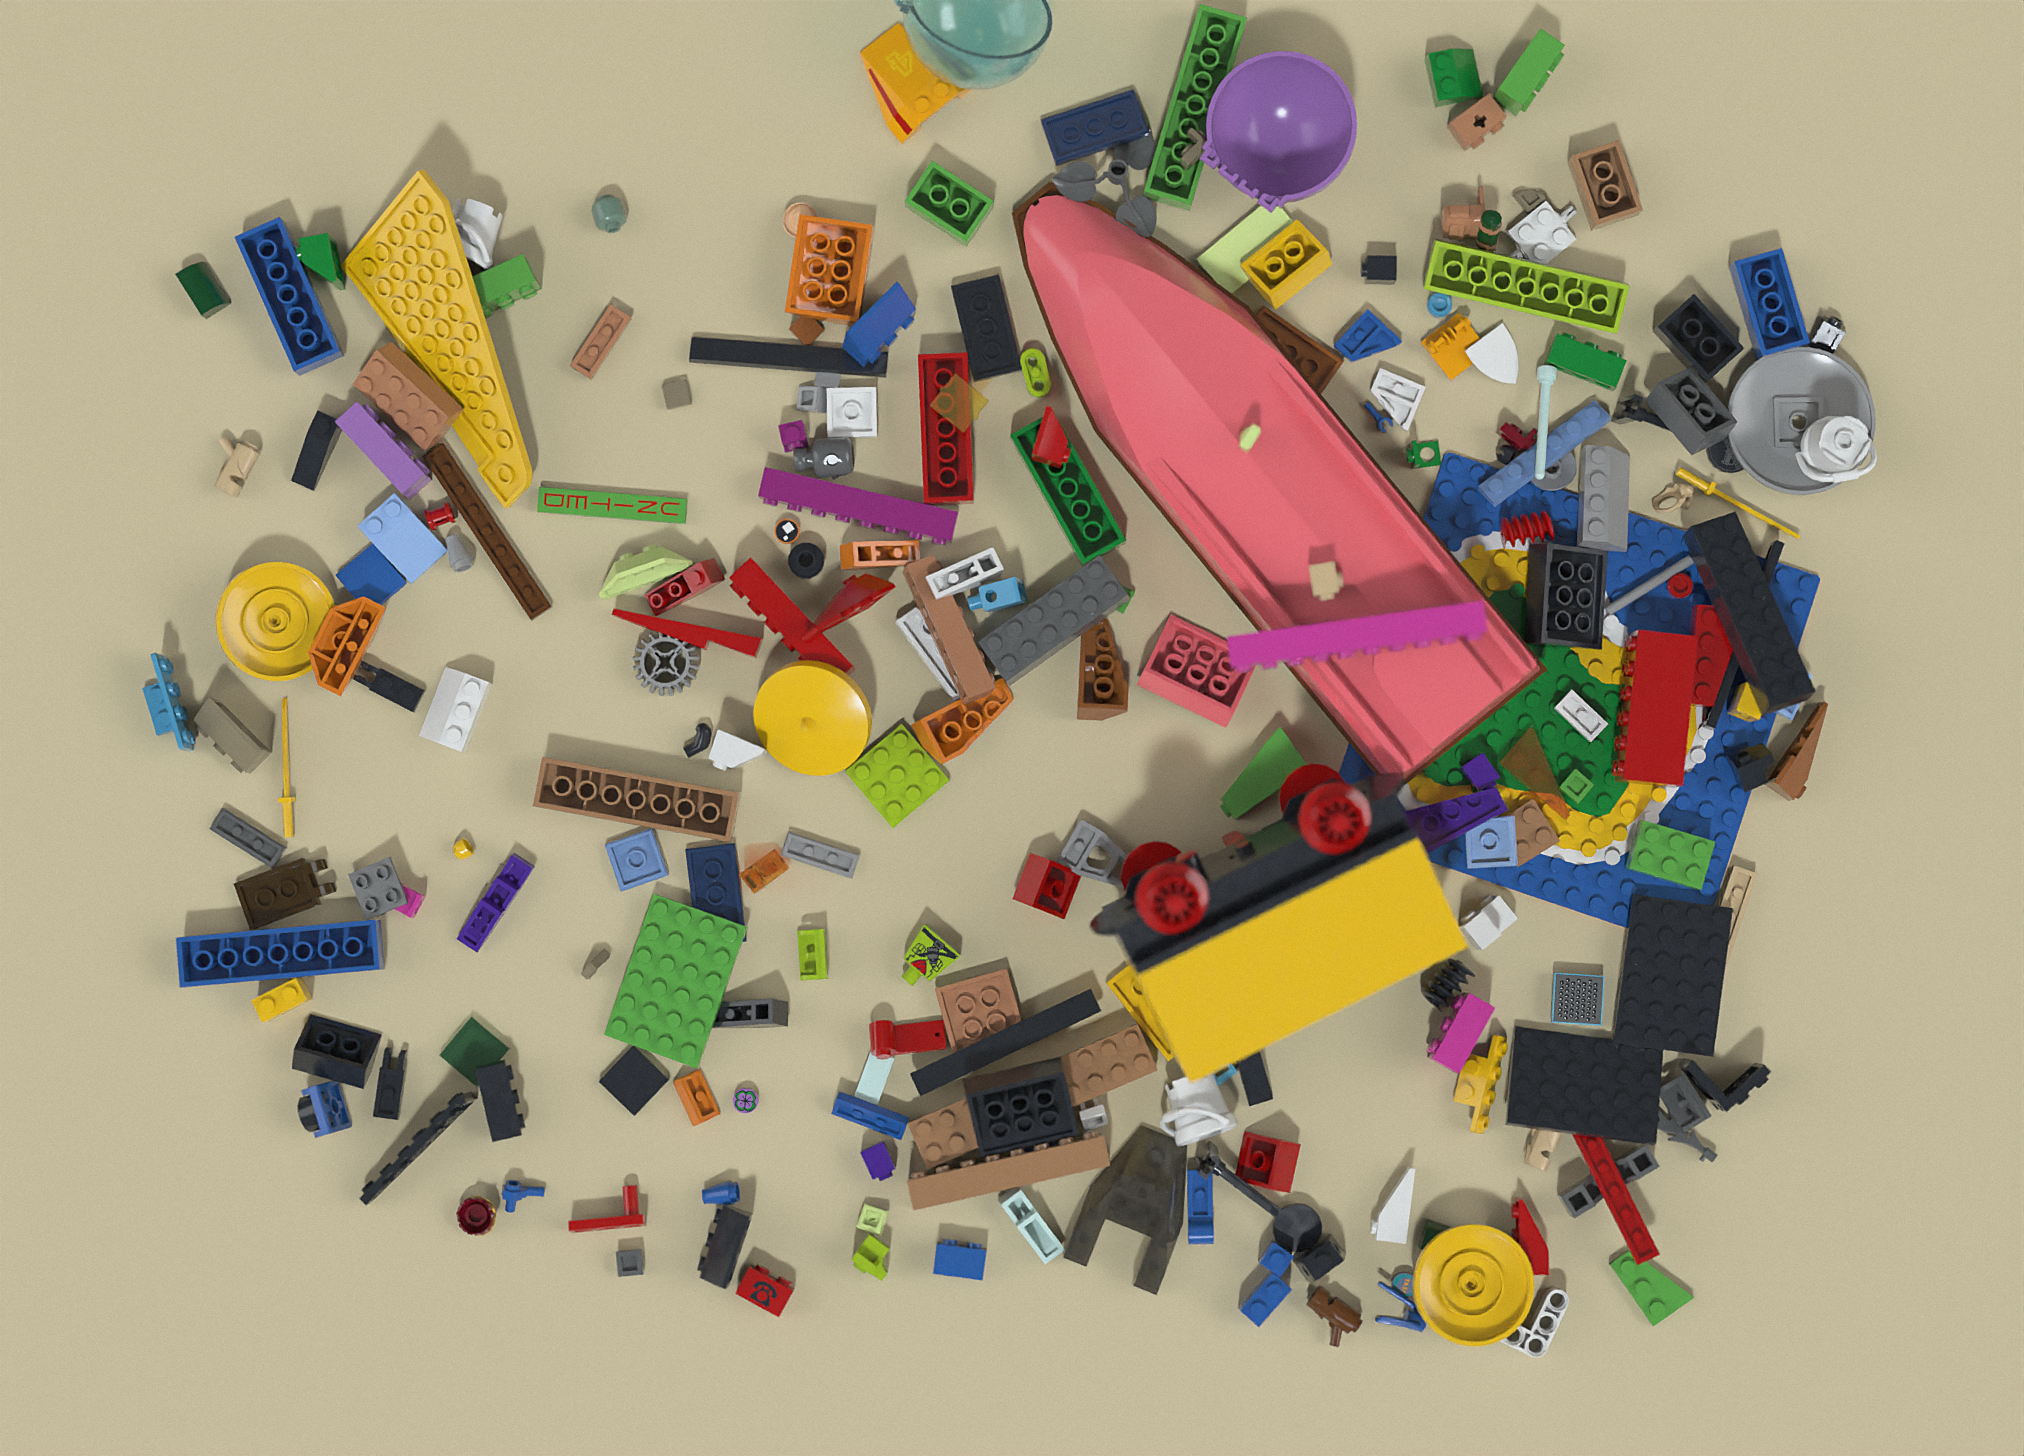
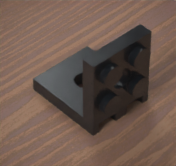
(1735, 1093)

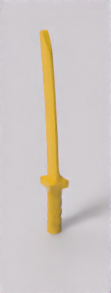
(1709, 487)
(286, 800)

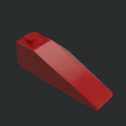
(850, 601)

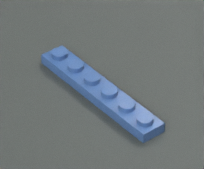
(1559, 443)

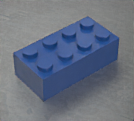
(1768, 303)

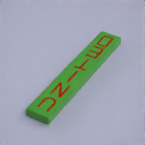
(612, 505)

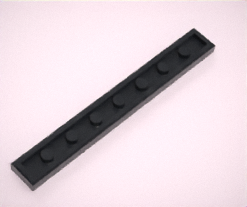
(782, 357)
(1715, 711)
(1005, 1042)

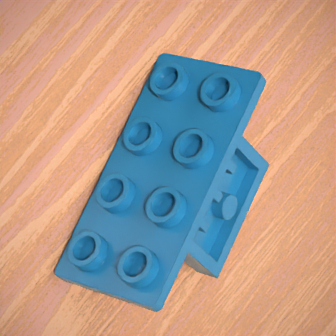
(165, 705)

